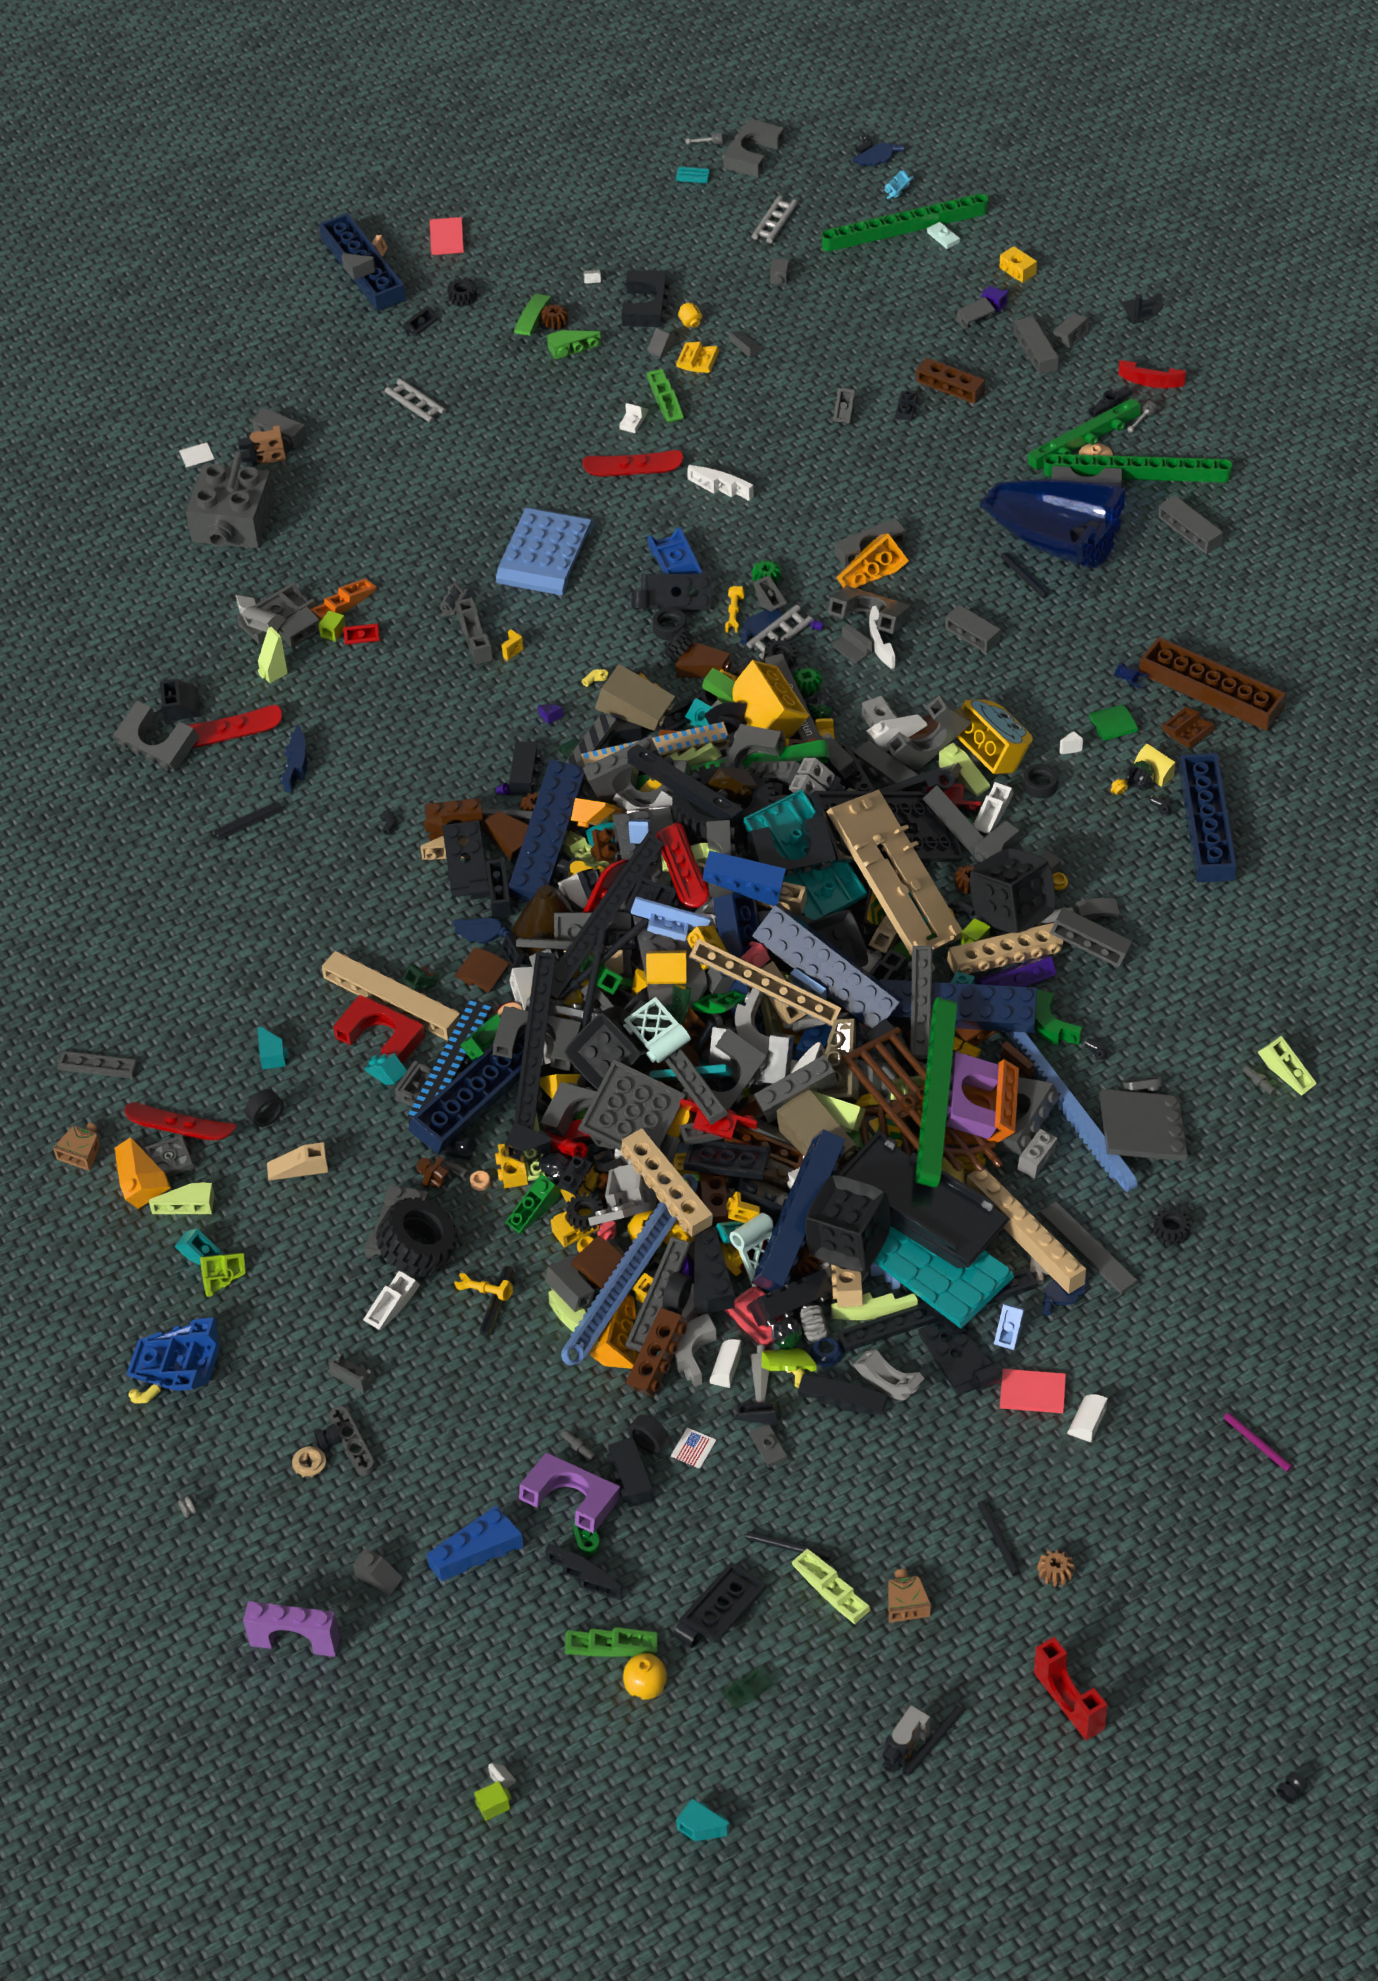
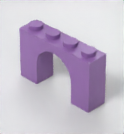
(960, 1111)
(556, 1473)
(319, 1626)

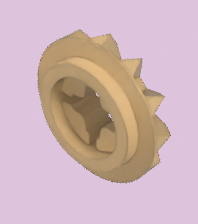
(300, 1459)

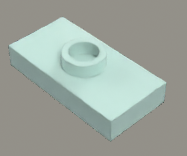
(943, 235)

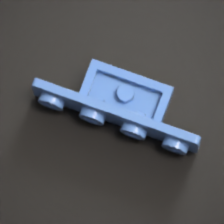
(667, 919)

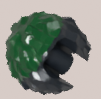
(820, 707)
(1140, 775)
(787, 1332)

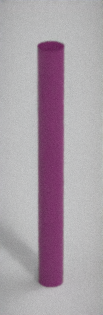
(1257, 1442)

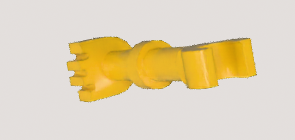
(735, 593)
(503, 1291)

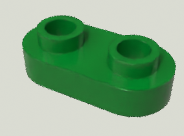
(584, 1539)

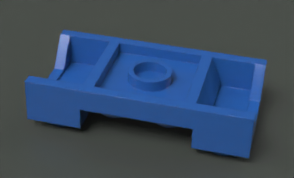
(674, 555)

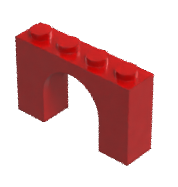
(367, 1013)
(1085, 1710)

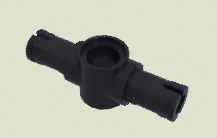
(1110, 400)

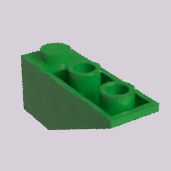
(534, 1204)

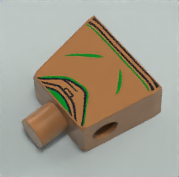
(78, 1146)
(906, 1598)

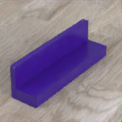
(1021, 974)

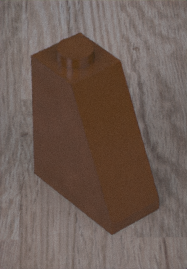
(699, 661)
(506, 833)

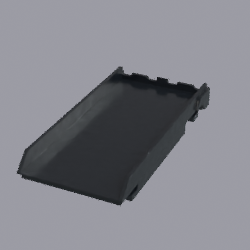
(944, 1219)

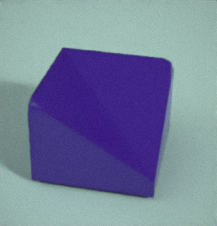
(550, 712)

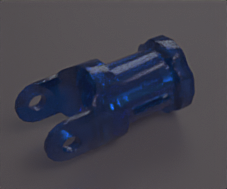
(1128, 674)

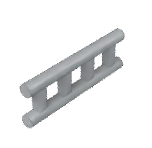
(776, 225)
(417, 408)
(781, 621)

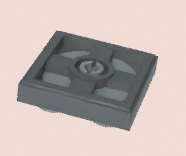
(171, 1156)

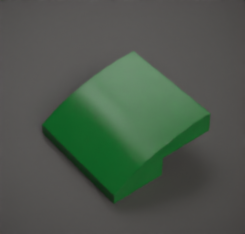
(1113, 722)
(718, 1002)

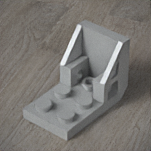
(625, 1195)

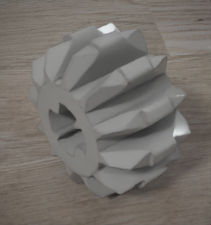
(813, 1322)

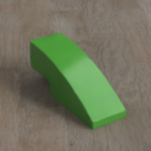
(719, 685)

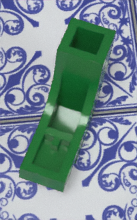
(607, 977)
(1051, 1028)
(481, 1038)

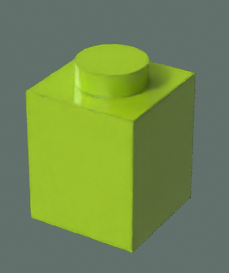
(332, 626)
(975, 931)
(492, 1800)

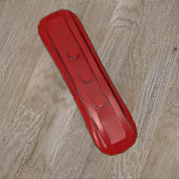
(633, 464)
(237, 726)
(683, 866)
(604, 883)
(178, 1123)

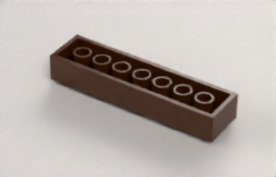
(1213, 683)

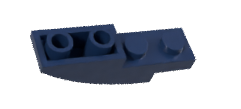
(296, 760)

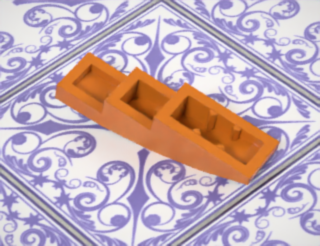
(347, 597)

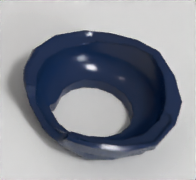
(827, 1359)

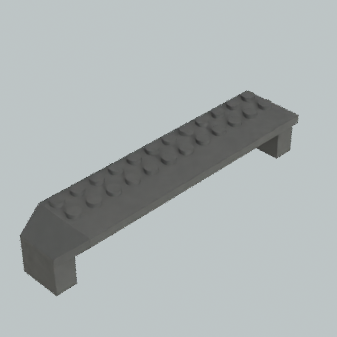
(648, 940)

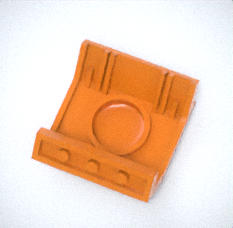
(1001, 1099)

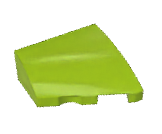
(221, 1270)
(787, 1360)

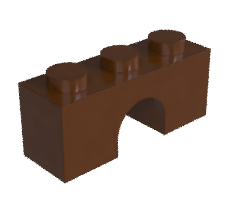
(443, 812)

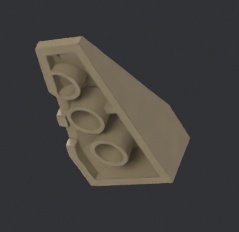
(841, 1042)

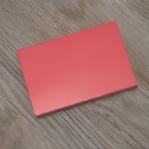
(446, 236)
(743, 1317)
(1032, 1391)

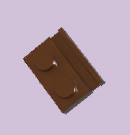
(1013, 1056)

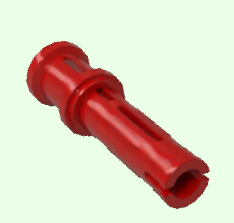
(568, 1146)

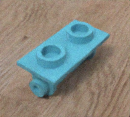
(893, 188)

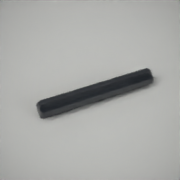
(247, 820)
(495, 1304)

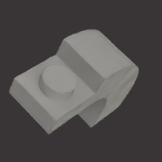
(627, 802)
(746, 1025)
(699, 1333)
(885, 1377)

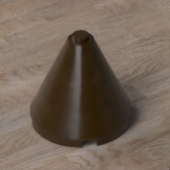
(538, 916)

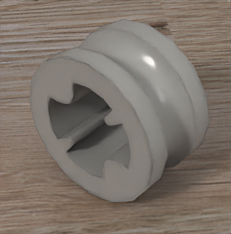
(186, 1507)

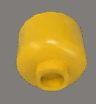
(690, 315)

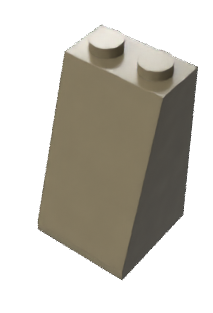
(634, 699)
(804, 1118)

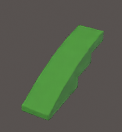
(531, 316)
(664, 396)
(610, 1643)

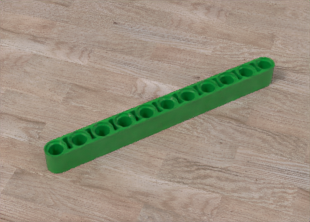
(904, 222)
(1144, 467)
(815, 749)
(936, 1092)

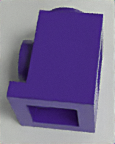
(996, 297)

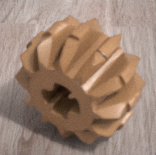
(1055, 1568)

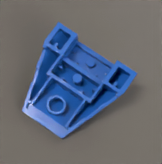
(177, 1358)

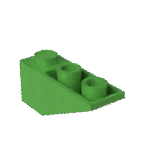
(571, 342)

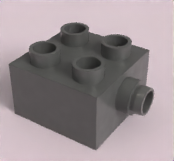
(234, 516)

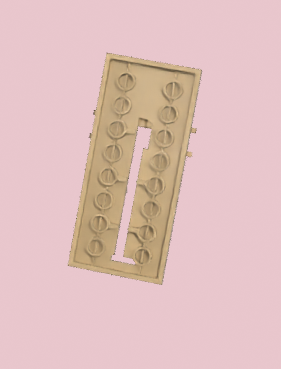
(865, 825)

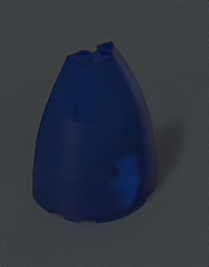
(1047, 510)

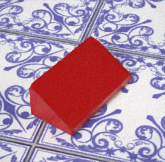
(361, 634)

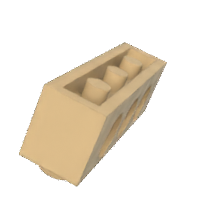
(848, 1287)

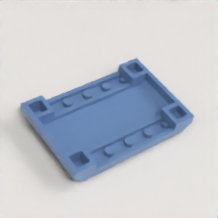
(543, 550)

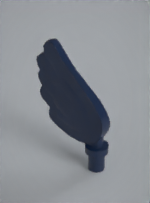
(877, 154)
(757, 623)
(480, 930)
(1057, 1295)

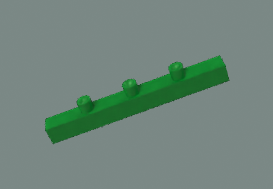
(1087, 432)

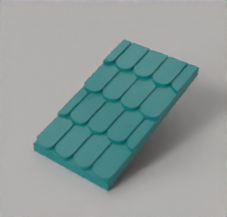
(826, 889)
(948, 1289)

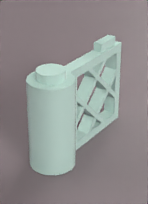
(663, 1043)
(749, 1236)

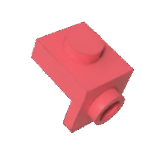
(756, 955)
(608, 1230)

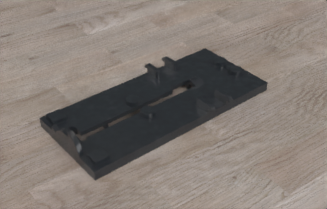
(934, 837)

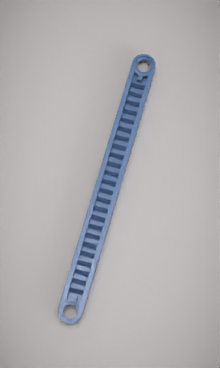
(1074, 1112)
(621, 1281)

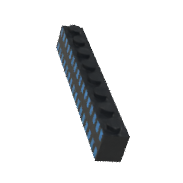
(453, 1058)

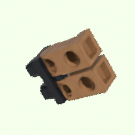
(263, 447)

